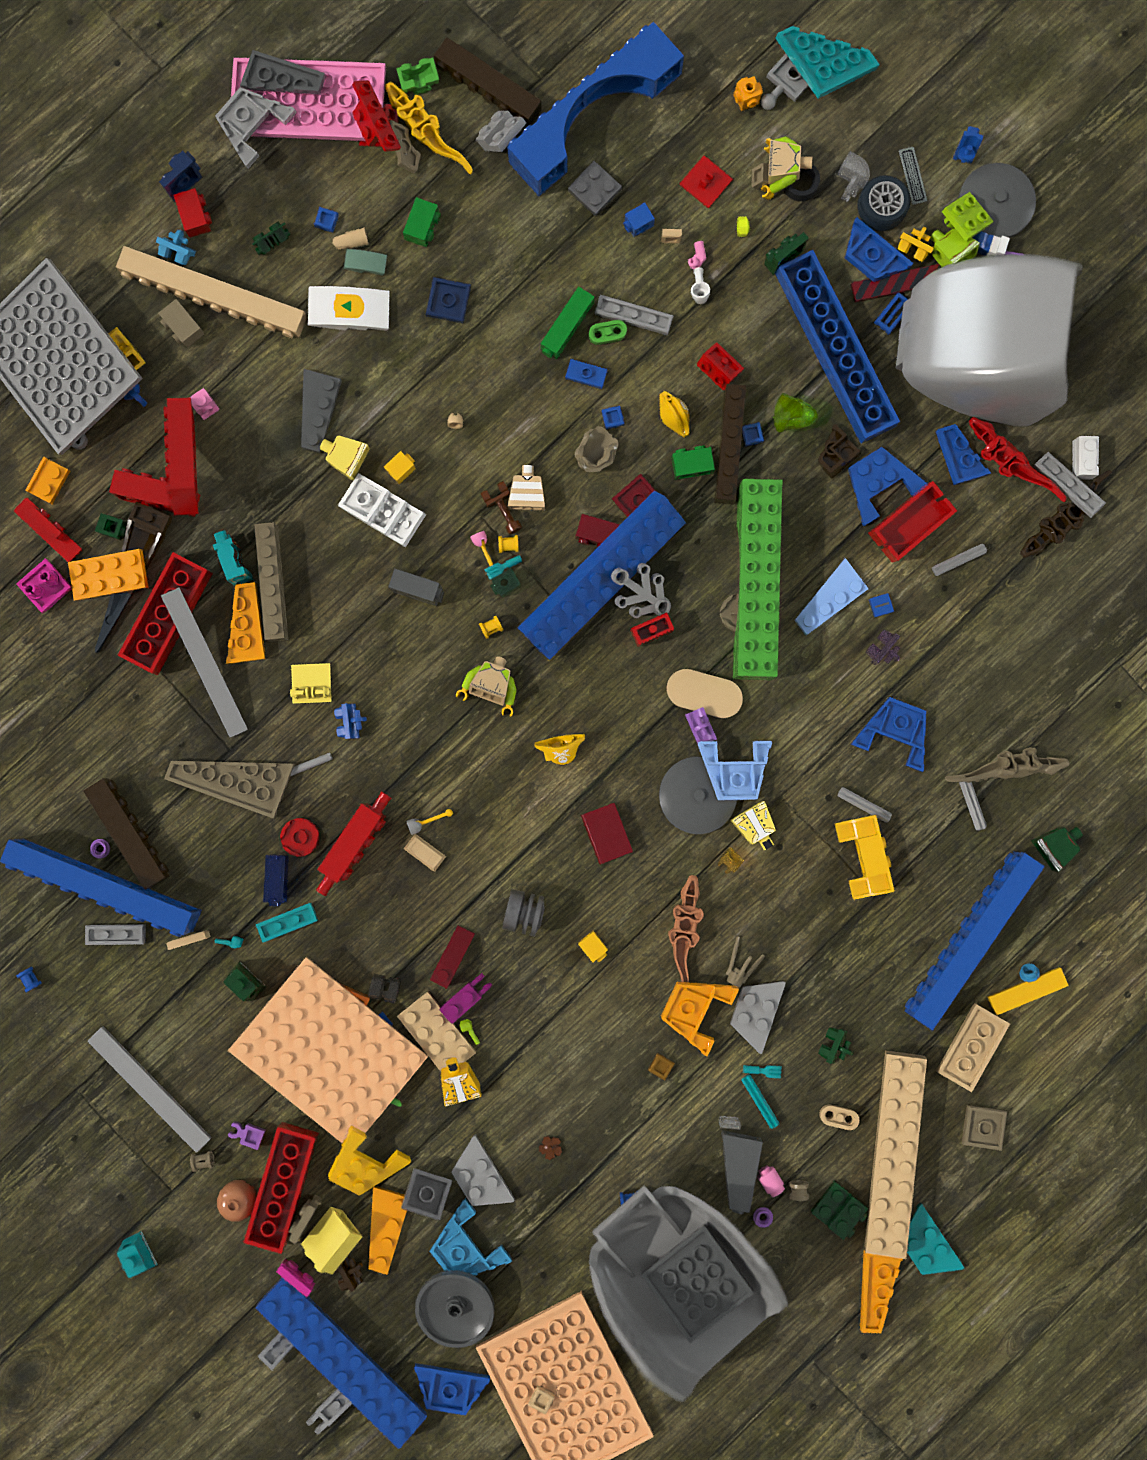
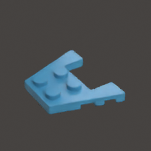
(458, 1252)

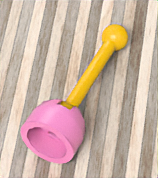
(480, 540)

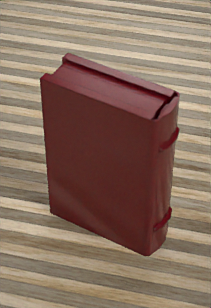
(606, 833)

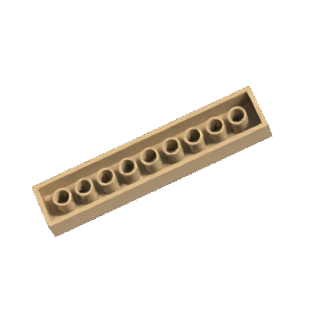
(895, 1154)

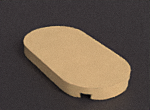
(698, 690)

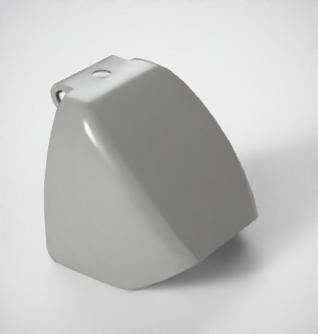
(991, 336)
(635, 1239)

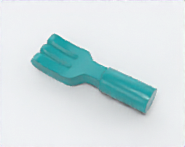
(498, 569)
(770, 1071)

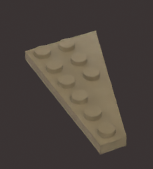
(247, 785)

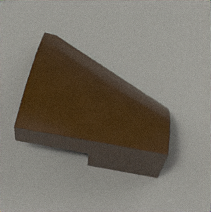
(837, 452)

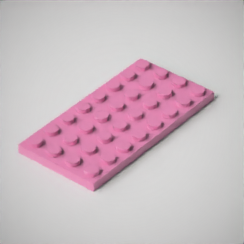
(321, 115)

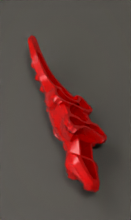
(1009, 458)

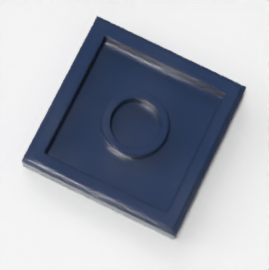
(448, 300)

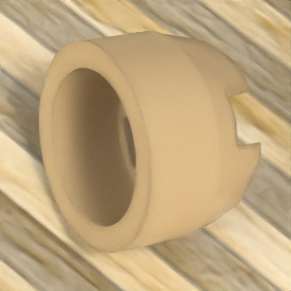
(455, 421)

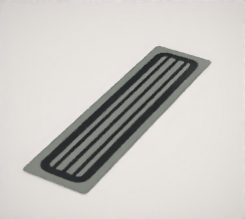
(913, 175)

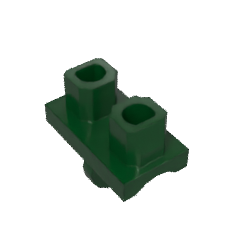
(838, 1037)

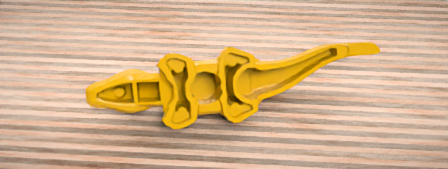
(423, 126)

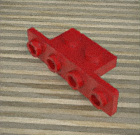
(372, 118)
(50, 531)

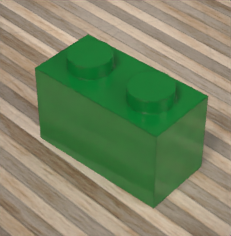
(421, 222)
(692, 462)

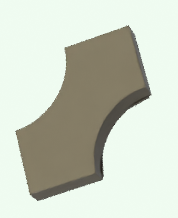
(407, 156)

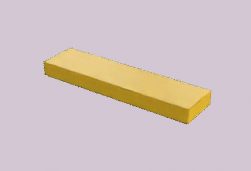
(1027, 991)

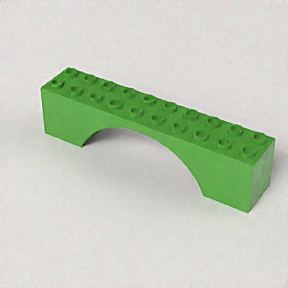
(759, 579)

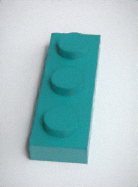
(287, 922)

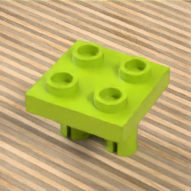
(967, 216)

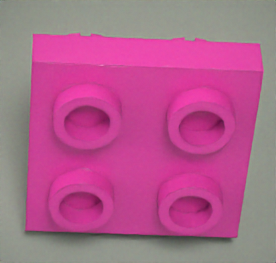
(44, 585)

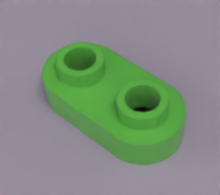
(607, 329)

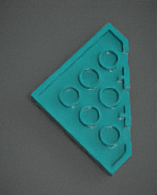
(823, 62)

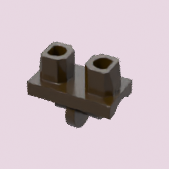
(350, 1274)

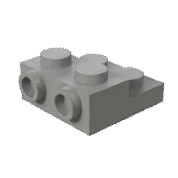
(500, 131)

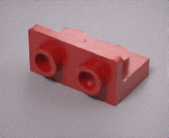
(719, 366)

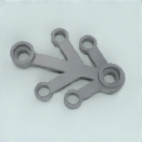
(643, 592)

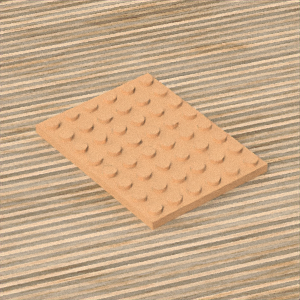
(328, 1052)
(569, 1356)

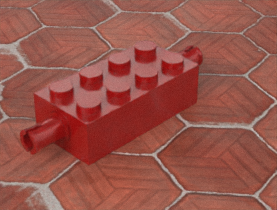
(352, 842)

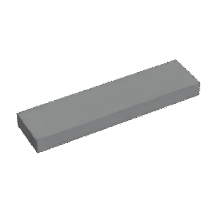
(634, 314)
(1070, 484)

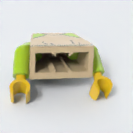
(784, 164)
(491, 683)

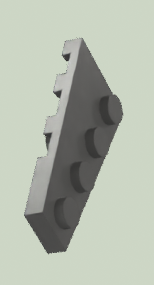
(318, 405)

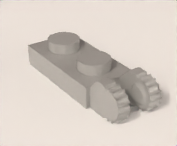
(329, 1410)

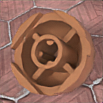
(236, 1200)

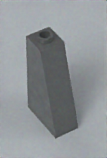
(741, 1166)

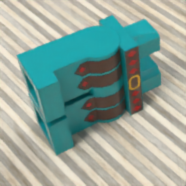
(231, 559)

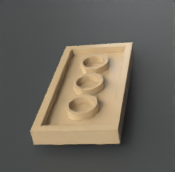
(434, 1032)
(973, 1047)

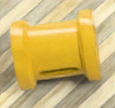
(508, 544)
(491, 627)

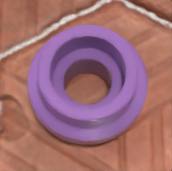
(94, 848)
(767, 1221)

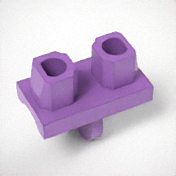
(700, 725)

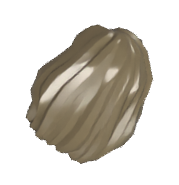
(596, 450)

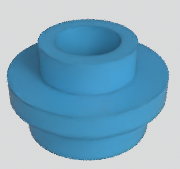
(1029, 972)

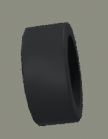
(798, 195)

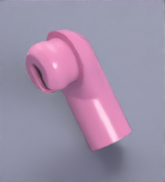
(700, 256)

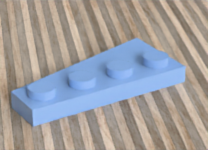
(835, 594)

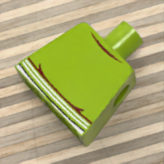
(952, 247)

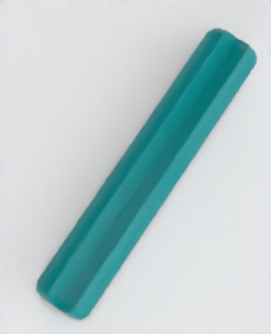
(760, 1101)

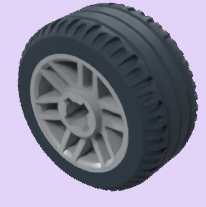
(883, 203)

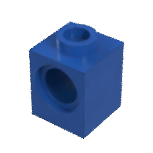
(638, 220)

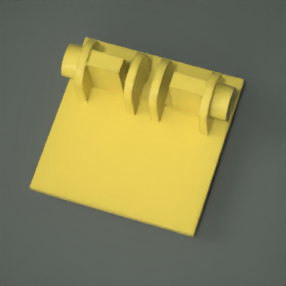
(311, 683)

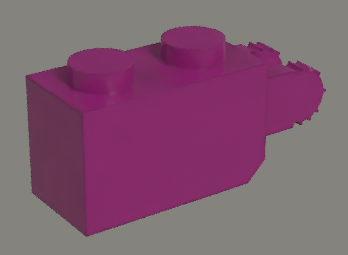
(463, 999)

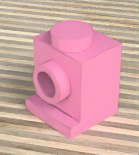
(204, 404)

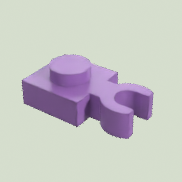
(250, 1135)

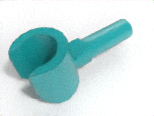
(236, 942)

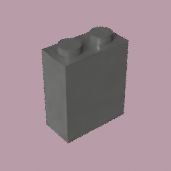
(416, 587)

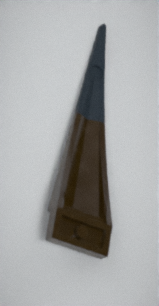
(144, 531)

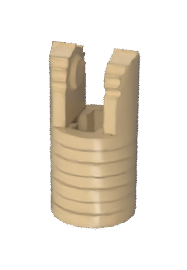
(351, 239)

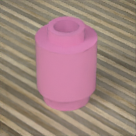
(770, 1180)

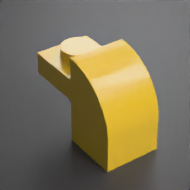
(127, 348)

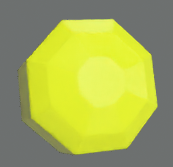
(743, 226)

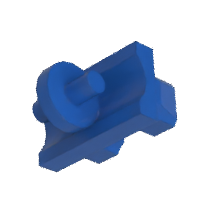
(968, 145)
(351, 721)

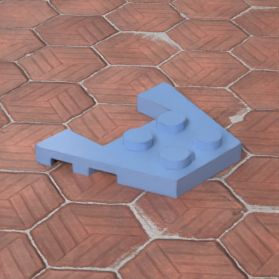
(735, 779)

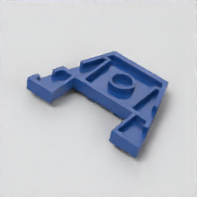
(875, 475)
(900, 723)

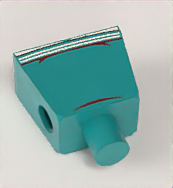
(135, 1255)

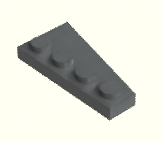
(279, 75)

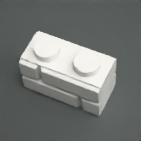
(1086, 457)

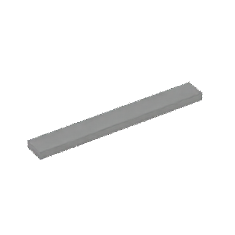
(204, 662)
(149, 1089)

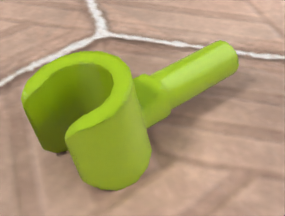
(466, 1025)

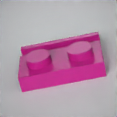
(291, 1273)

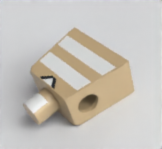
(526, 491)

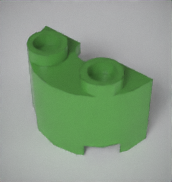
(418, 77)

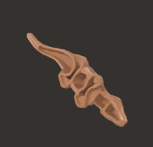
(684, 933)

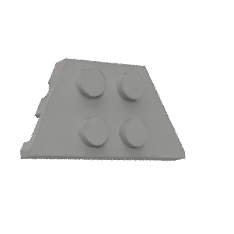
(756, 1012)
(480, 1177)

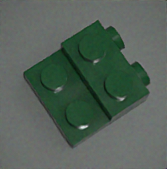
(789, 250)
(840, 1210)

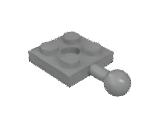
(785, 83)

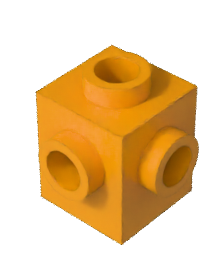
(747, 93)

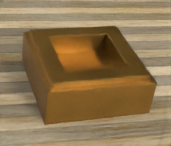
(661, 1066)

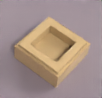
(671, 236)
(541, 1399)

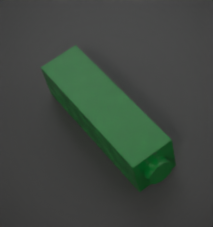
(567, 323)

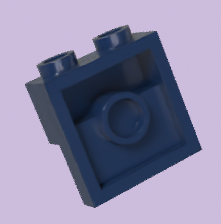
(183, 175)

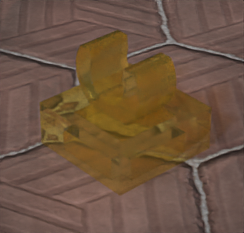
(731, 860)

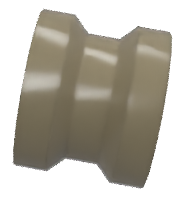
(799, 1190)

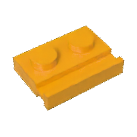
(47, 480)

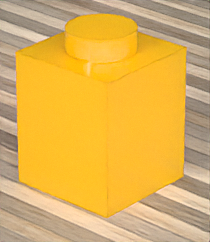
(400, 467)
(593, 947)

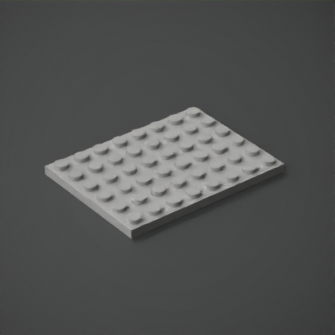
(59, 358)

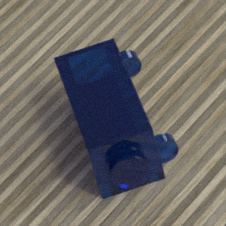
(276, 879)

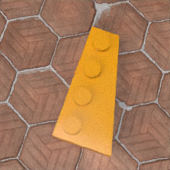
(246, 633)
(386, 1226)
(877, 1288)

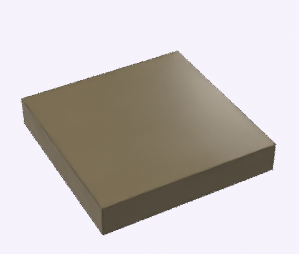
(984, 1127)

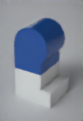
(990, 244)

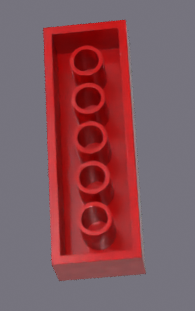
(181, 456)
(154, 629)
(281, 1187)

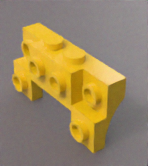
(871, 854)

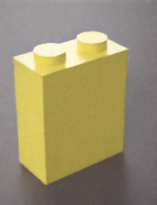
(331, 1240)

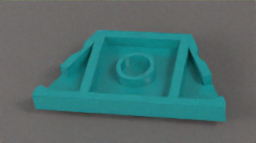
(928, 1246)

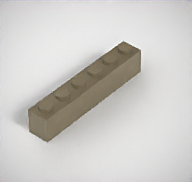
(271, 582)

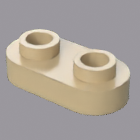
(838, 1117)

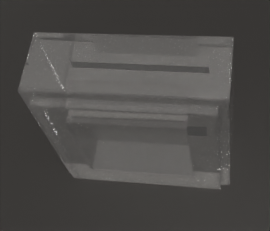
(729, 1122)

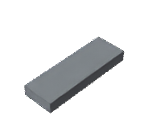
(115, 934)

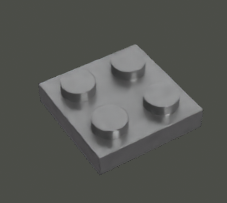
(594, 188)

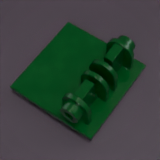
(259, 240)

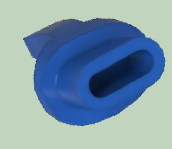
(133, 393)

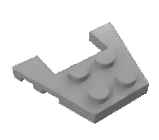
(244, 115)

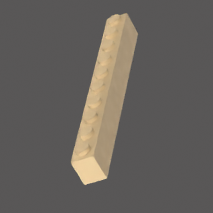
(211, 292)

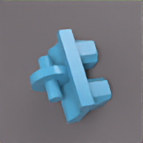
(167, 245)

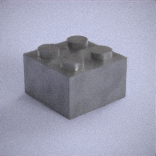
(426, 1194)

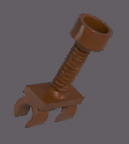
(513, 526)

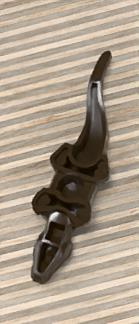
(1054, 528)

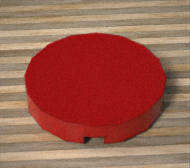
(299, 837)

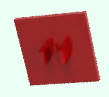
(706, 181)

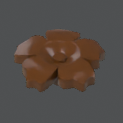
(550, 1147)

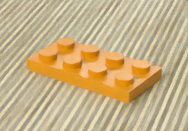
(108, 574)

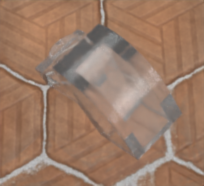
(856, 172)

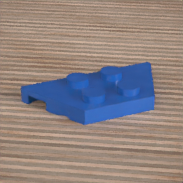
(874, 254)
(449, 1388)

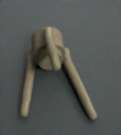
(739, 976)

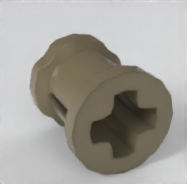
(195, 1161)

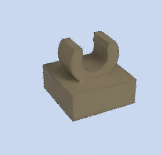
(760, 176)

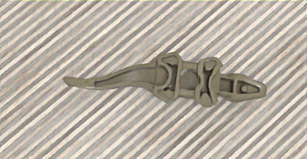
(1013, 766)

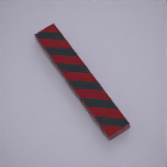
(891, 285)

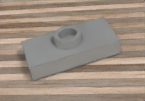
(275, 1351)

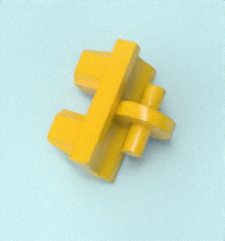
(907, 241)

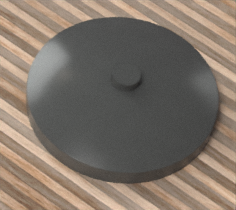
(1004, 195)
(690, 798)
(454, 1309)

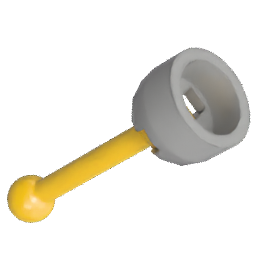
(416, 825)

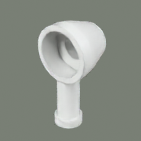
(700, 290)

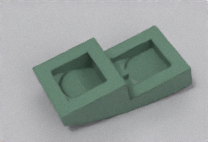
(365, 261)

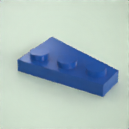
(959, 457)

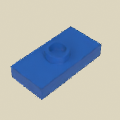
(586, 374)

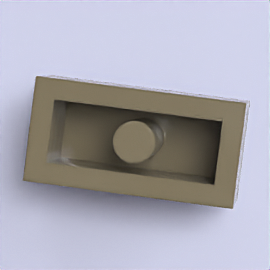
(181, 323)

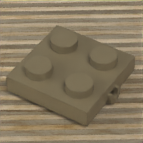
(301, 1222)

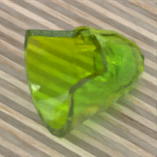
(793, 413)

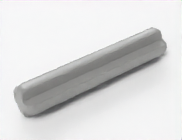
(959, 559)
(864, 804)
(973, 805)

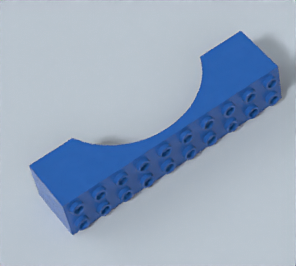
(640, 67)

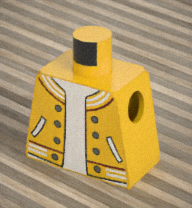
(459, 1082)

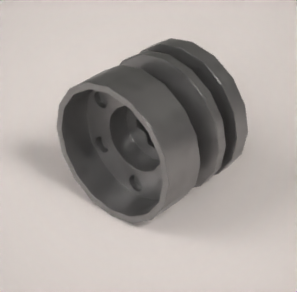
(523, 912)

